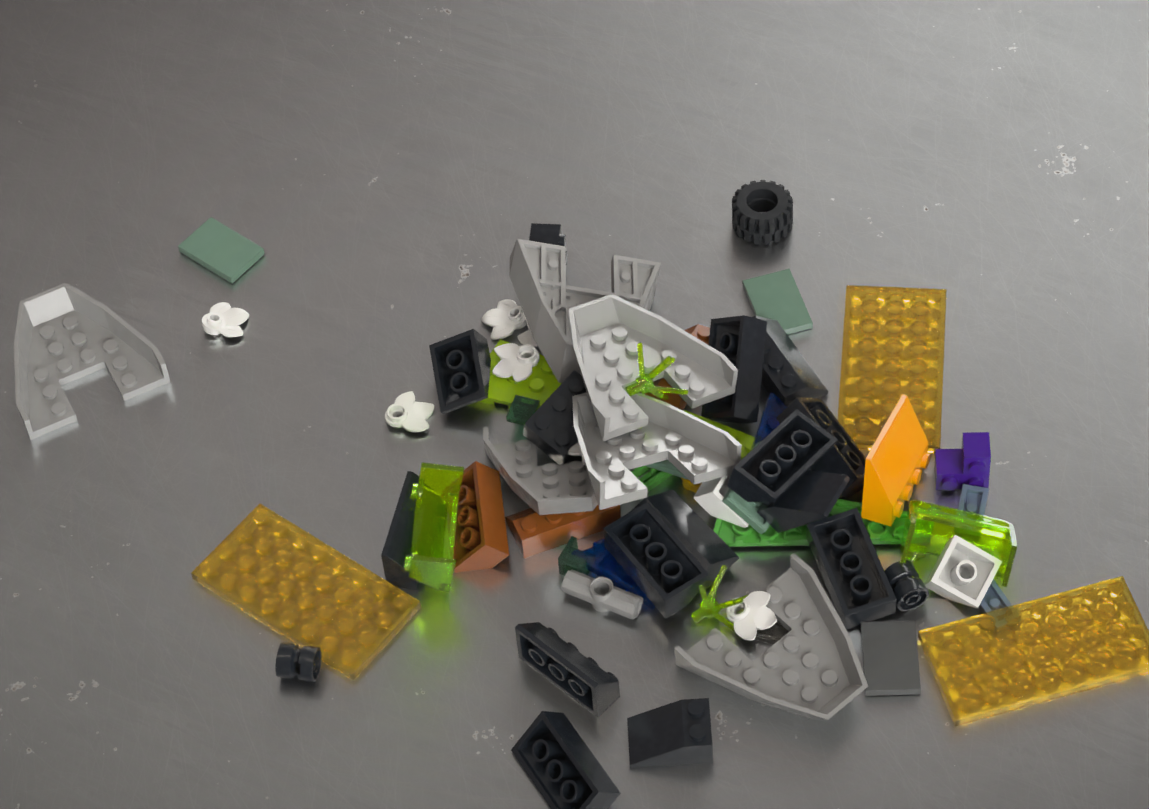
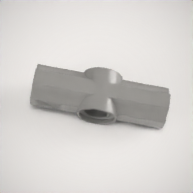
(614, 598)

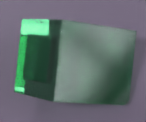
(522, 409)
(567, 561)

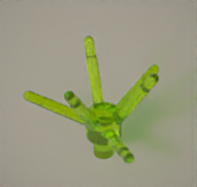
(645, 383)
(710, 607)

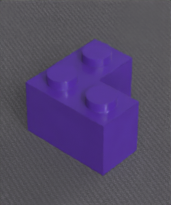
(964, 465)

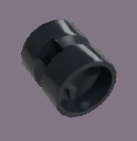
(906, 585)
(302, 662)

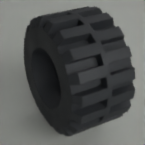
(762, 212)

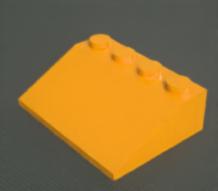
(894, 465)

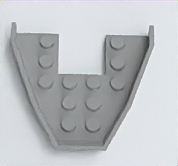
(541, 287)
(69, 337)
(607, 354)
(689, 443)
(546, 487)
(806, 671)

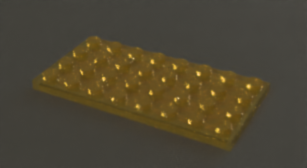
(891, 351)
(306, 590)
(1038, 650)

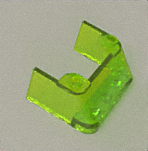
(434, 525)
(932, 525)

